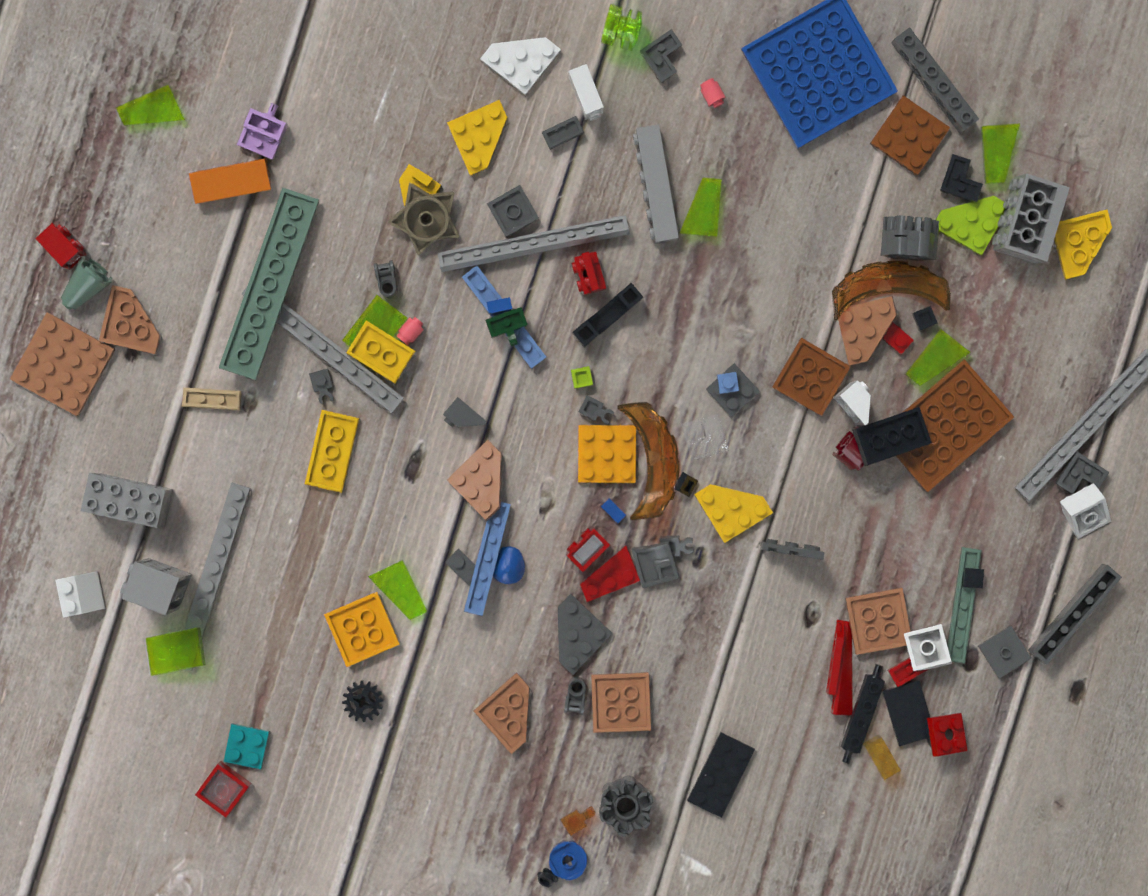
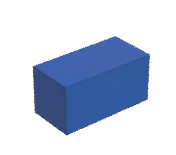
(499, 305)
(613, 510)

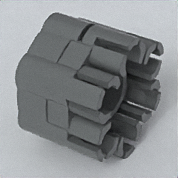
(909, 239)
(625, 821)

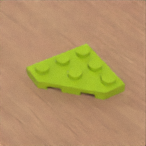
(972, 222)

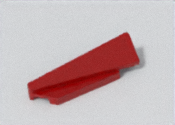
(840, 670)

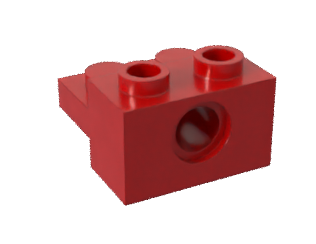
(594, 281)

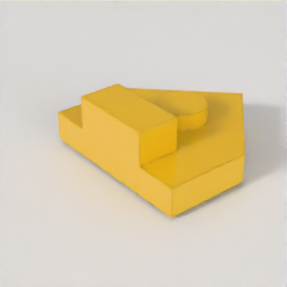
(419, 179)

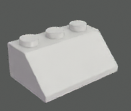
(855, 401)

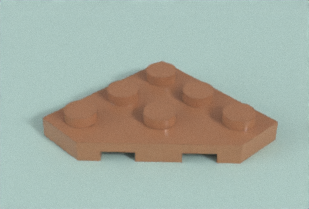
(128, 323)
(865, 327)
(480, 480)
(507, 712)

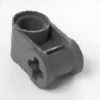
(386, 275)
(575, 699)

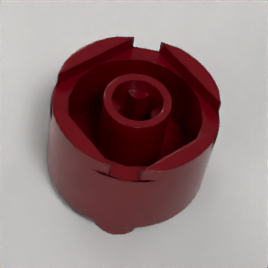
(848, 452)

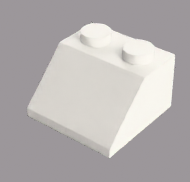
(1086, 510)
(80, 594)
(928, 648)

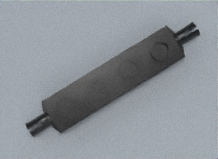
(862, 713)

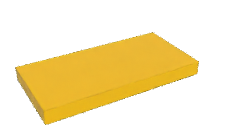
(331, 451)

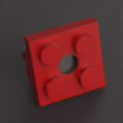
(946, 734)

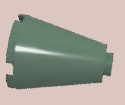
(84, 283)

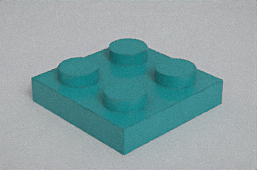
(246, 746)

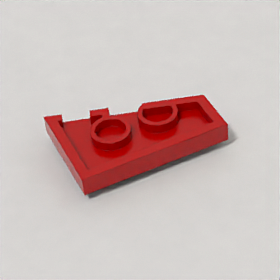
(611, 576)

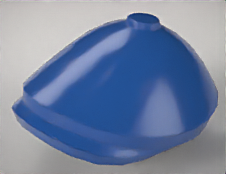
(509, 565)

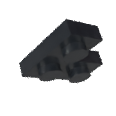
(956, 183)

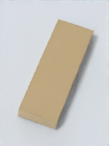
(211, 398)

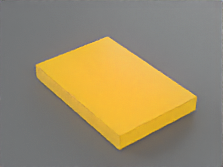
(380, 352)

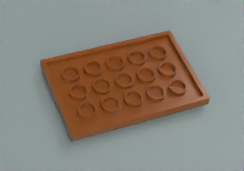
(959, 419)

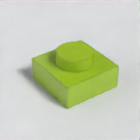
(581, 377)

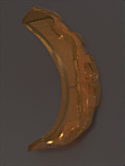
(889, 278)
(661, 456)

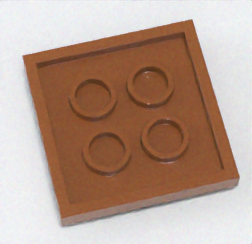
(910, 135)
(811, 376)

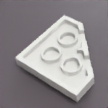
(521, 60)

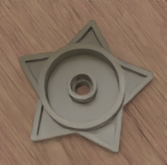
(436, 227)

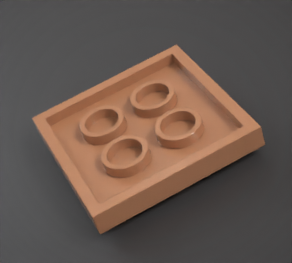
(878, 620)
(621, 702)

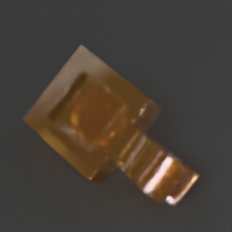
(576, 821)

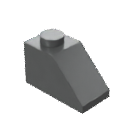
(462, 415)

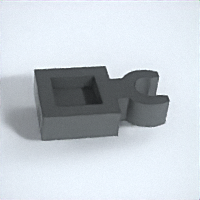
(321, 382)
(593, 408)
(677, 545)

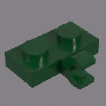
(507, 324)

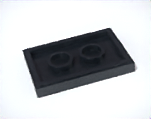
(907, 712)

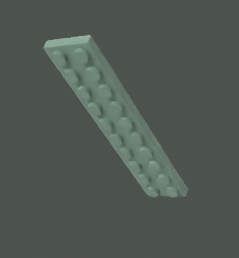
(269, 284)

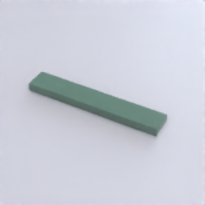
(962, 607)

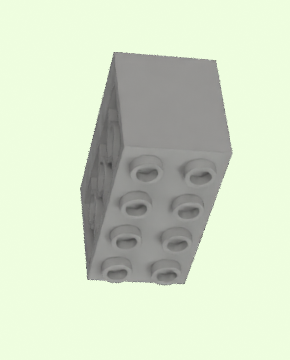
(1030, 218)
(126, 500)
(155, 586)

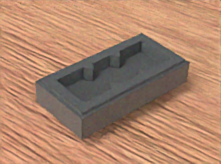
(563, 132)

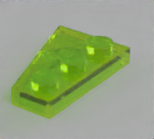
(151, 108)
(997, 150)
(704, 211)
(936, 357)
(400, 589)

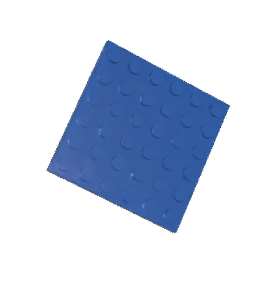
(819, 70)

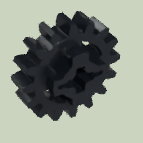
(365, 693)

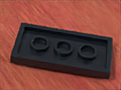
(891, 436)
(720, 774)

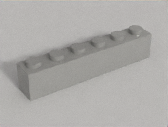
(656, 182)

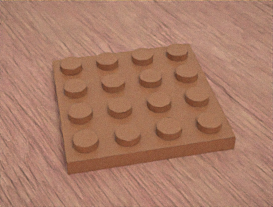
(62, 364)

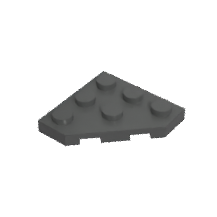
(808, 551)
(578, 634)

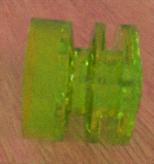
(621, 27)

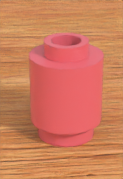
(712, 93)
(410, 330)

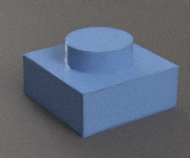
(727, 382)

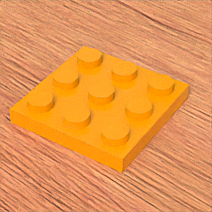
(606, 454)
(362, 629)

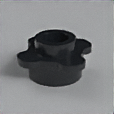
(547, 878)

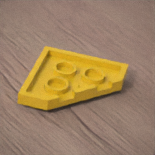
(478, 135)
(1080, 240)
(731, 509)

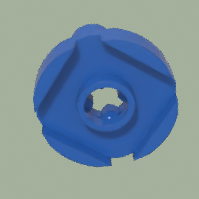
(566, 871)

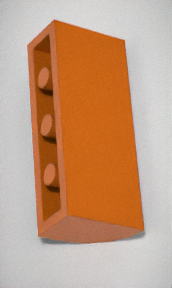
(230, 180)

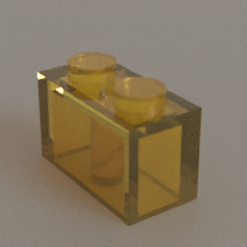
(881, 757)

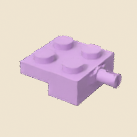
(262, 132)

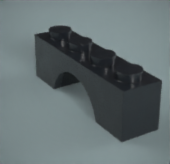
(607, 315)

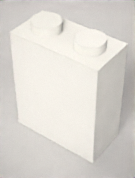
(586, 92)

